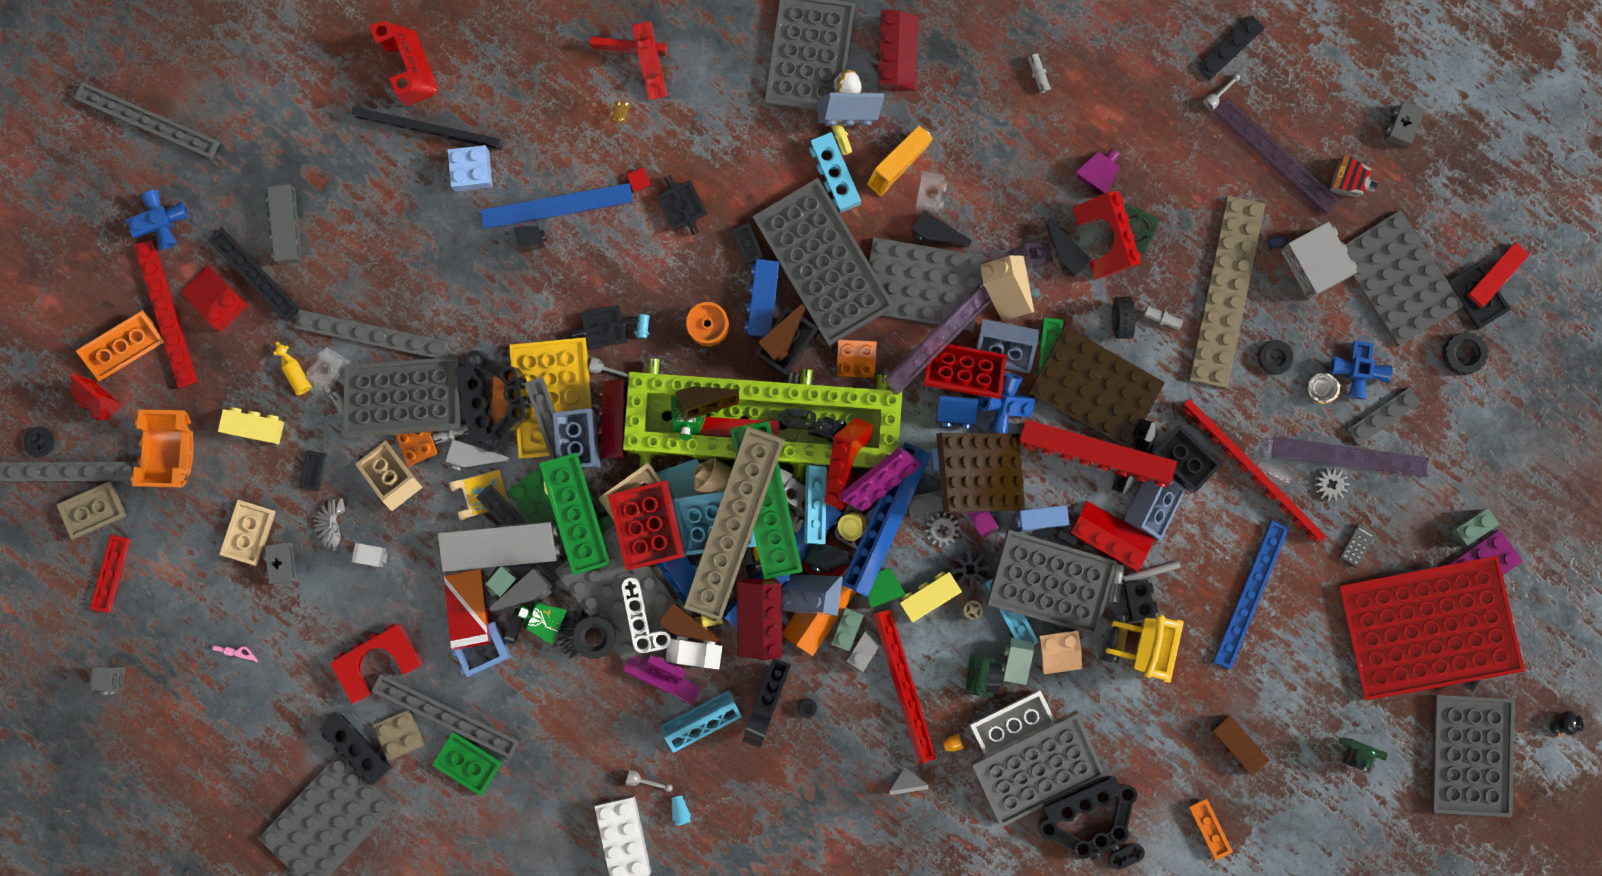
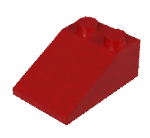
(214, 299)
(93, 397)

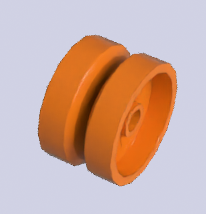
(710, 335)

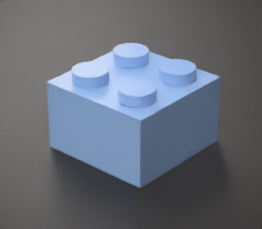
(470, 168)

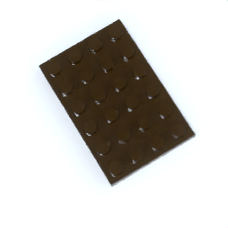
(1096, 387)
(980, 472)

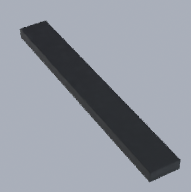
(427, 128)

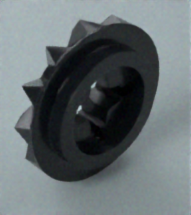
(33, 436)

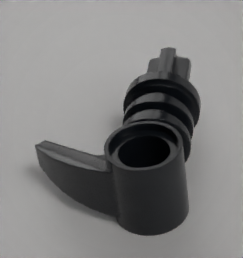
(827, 428)

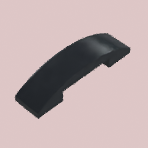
(1146, 433)

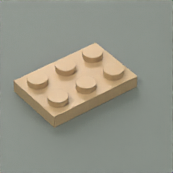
(247, 532)

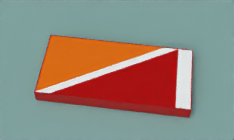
(466, 609)

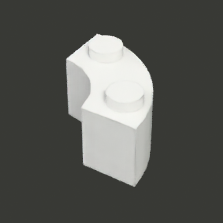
(694, 653)

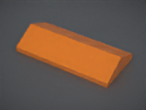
(120, 345)

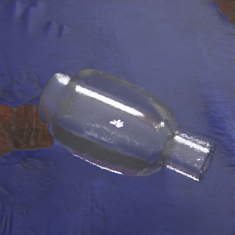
(1276, 473)

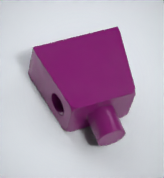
(1099, 171)
(984, 523)

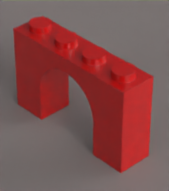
(1124, 251)
(844, 450)
(348, 665)

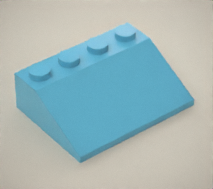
(696, 520)

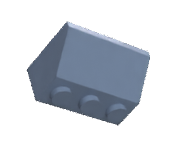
(849, 108)
(1012, 340)
(577, 433)
(1154, 508)
(812, 594)

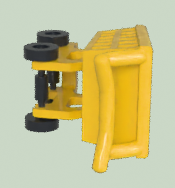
(1155, 646)

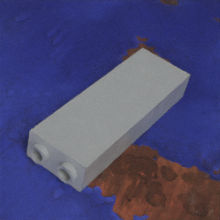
(499, 545)

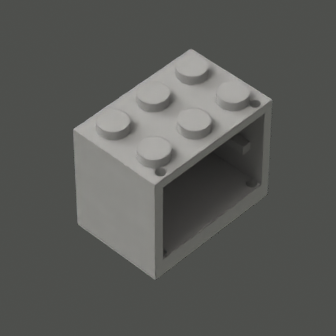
(1319, 260)

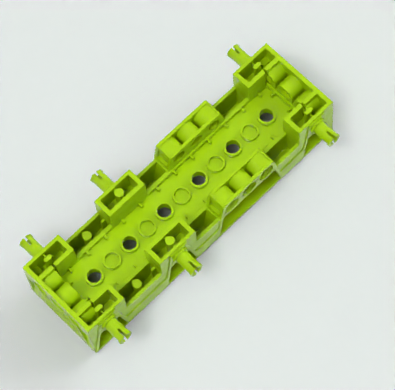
(759, 400)

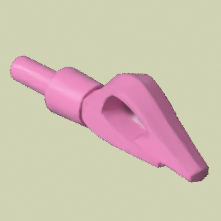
(237, 653)

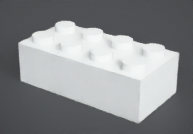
(1011, 722)
(623, 838)

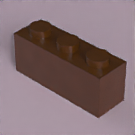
(1238, 745)

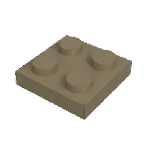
(399, 735)

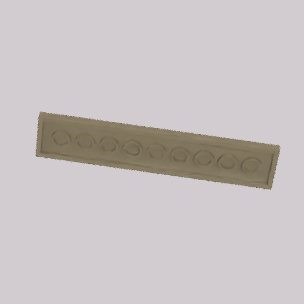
(1227, 292)
(734, 523)

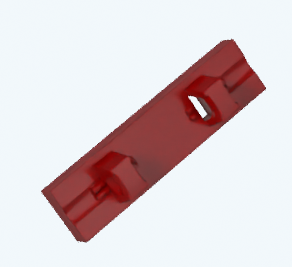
(649, 60)

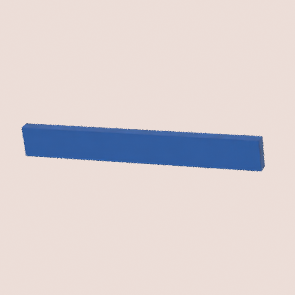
(556, 206)
(1250, 594)

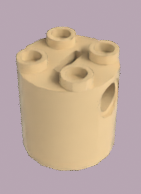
(711, 476)

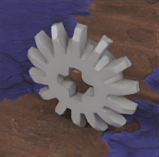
(1323, 482)
(946, 523)

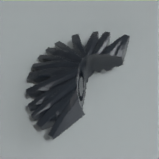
(568, 629)

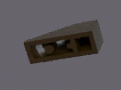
(700, 401)

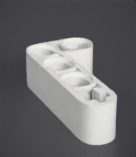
(640, 614)

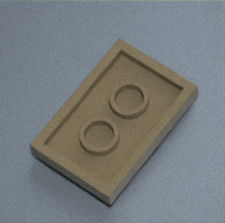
(91, 510)

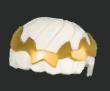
(847, 82)
(1323, 388)

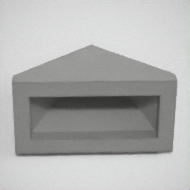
(906, 783)

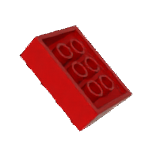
(967, 371)
(647, 525)

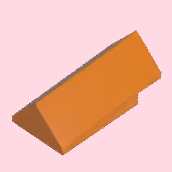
(811, 629)

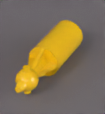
(292, 370)

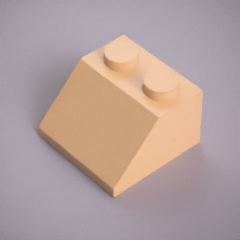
(1060, 652)

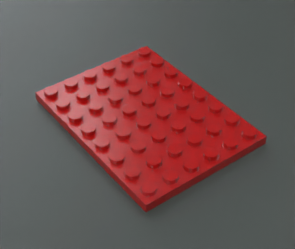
(1432, 628)

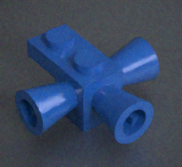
(157, 219)
(1360, 369)
(1008, 404)

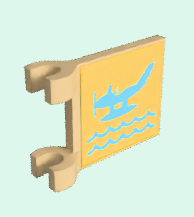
(473, 487)

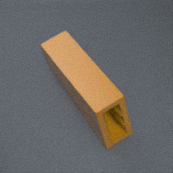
(899, 160)

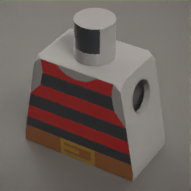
(1352, 178)

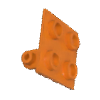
(856, 358)
(416, 447)

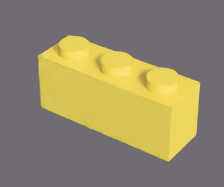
(251, 425)
(929, 596)

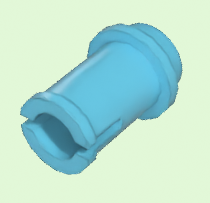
(642, 326)

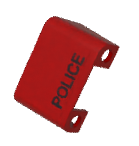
(419, 75)

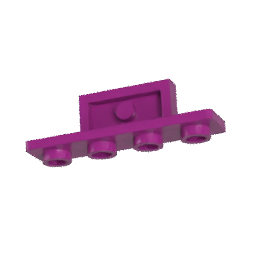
(662, 676)

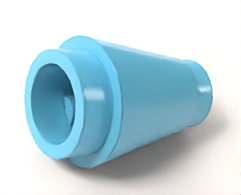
(680, 812)

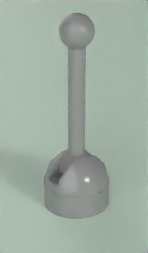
(1211, 101)
(597, 366)
(634, 779)

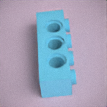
(827, 144)

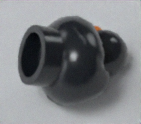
(1570, 726)

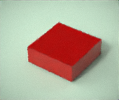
(639, 179)

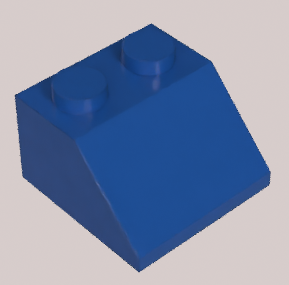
(956, 411)

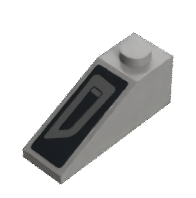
(469, 456)

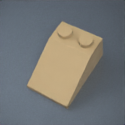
(1008, 286)
(388, 476)
(641, 477)

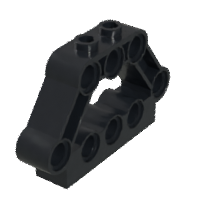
(469, 396)
(766, 703)
(1120, 817)

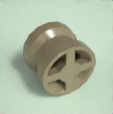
(975, 608)

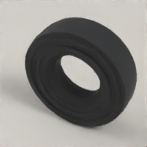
(1284, 348)

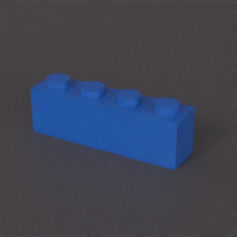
(763, 298)
(679, 575)

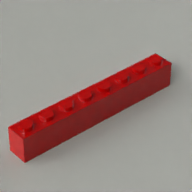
(1098, 453)

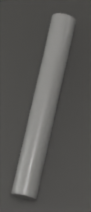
(1150, 572)

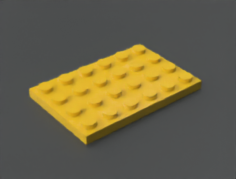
(567, 379)

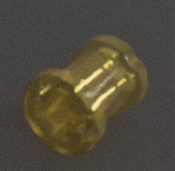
(620, 112)

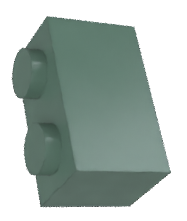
(1474, 527)
(502, 582)
(847, 629)
(1018, 661)

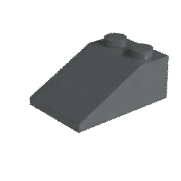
(528, 589)

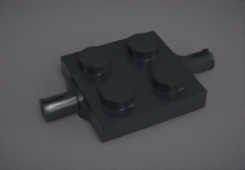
(681, 205)
(604, 327)

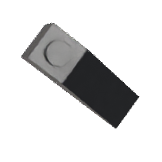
(937, 232)
(1068, 254)

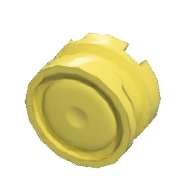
(852, 526)

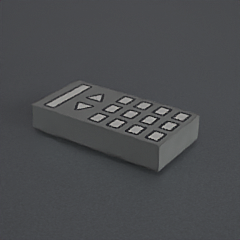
(1357, 545)

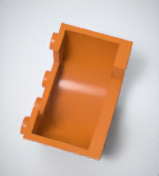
(165, 449)

